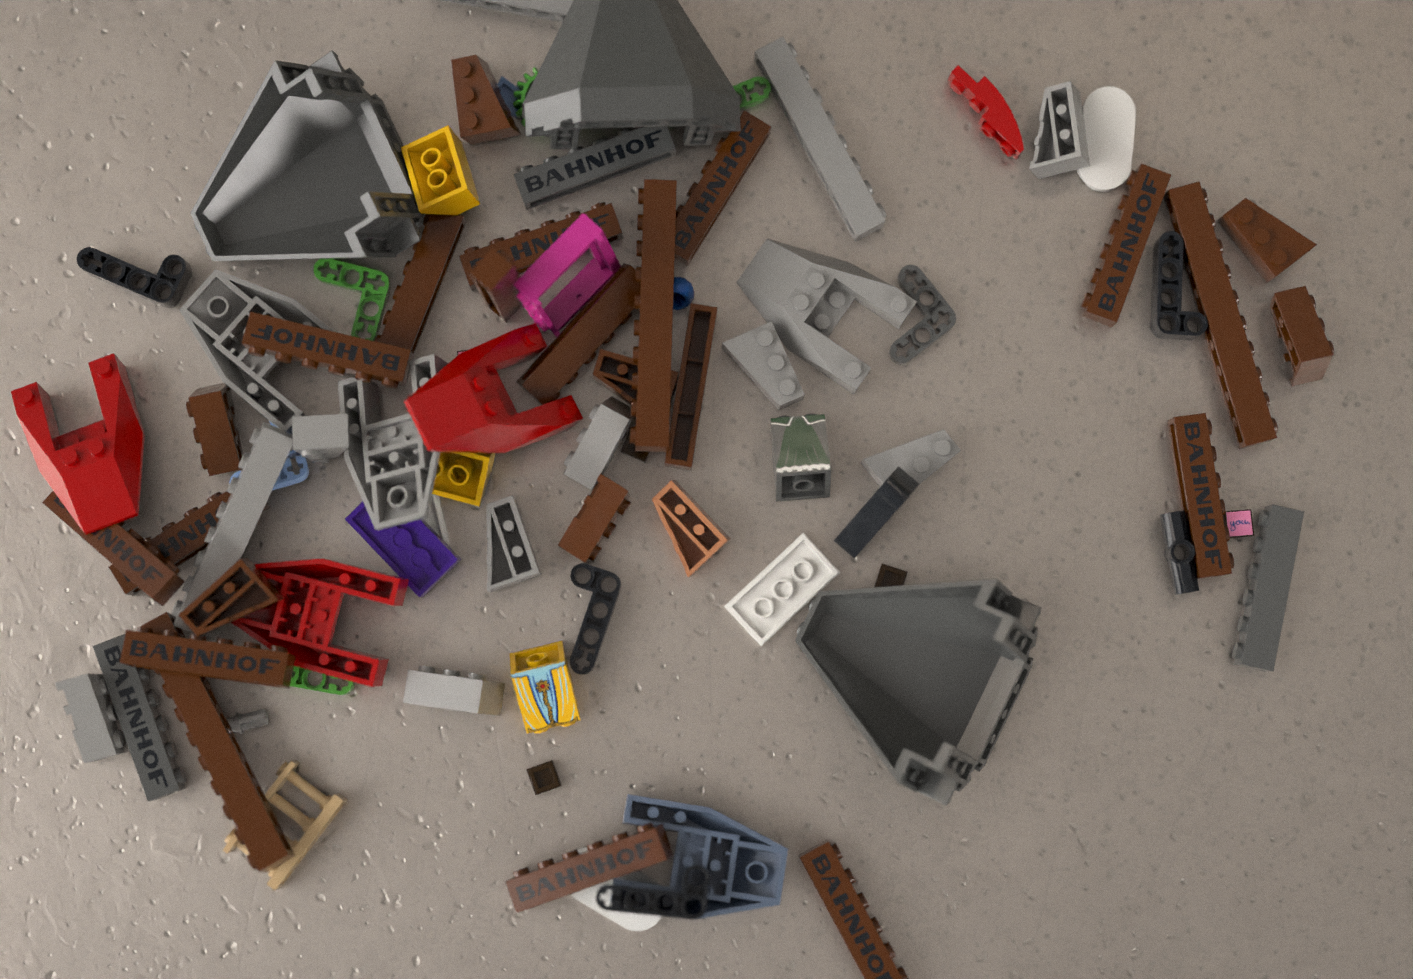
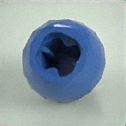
(682, 293)

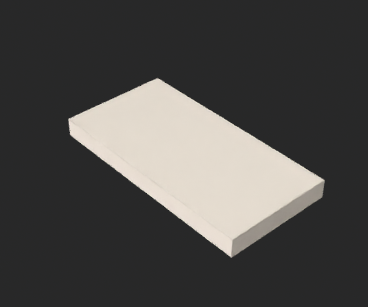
(782, 589)

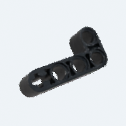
(131, 274)
(1172, 286)
(876, 512)
(590, 621)
(652, 895)

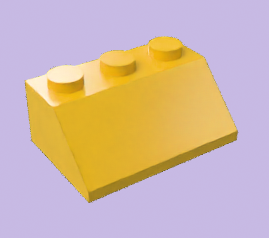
(440, 174)
(463, 476)

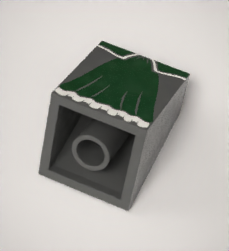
(800, 457)

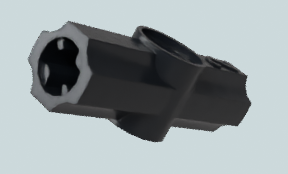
(1176, 534)

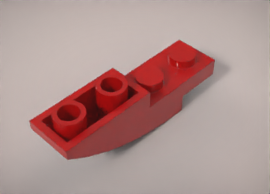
(997, 116)

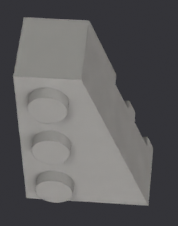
(1061, 133)
(767, 364)
(598, 442)
(508, 546)
(453, 692)
(92, 716)

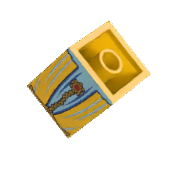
(544, 687)

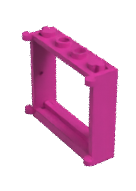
(555, 262)

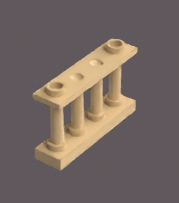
(312, 827)

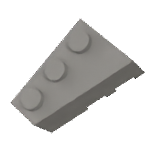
(320, 436)
(917, 458)

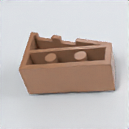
(690, 528)

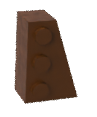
(479, 102)
(1264, 239)
(1302, 333)
(615, 374)
(215, 429)
(595, 520)
(230, 597)

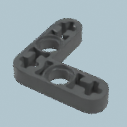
(929, 311)

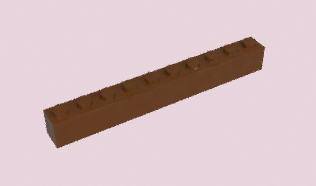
(656, 316)
(1226, 328)
(225, 761)

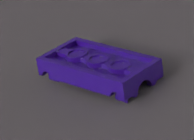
(409, 549)

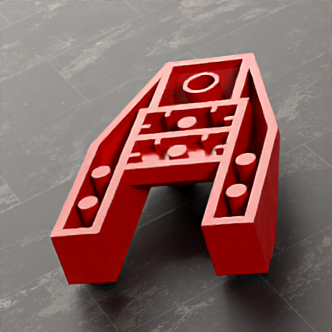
(470, 409)
(98, 465)
(310, 614)

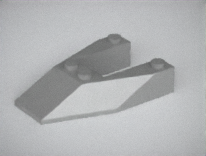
(808, 297)
(219, 319)
(389, 455)

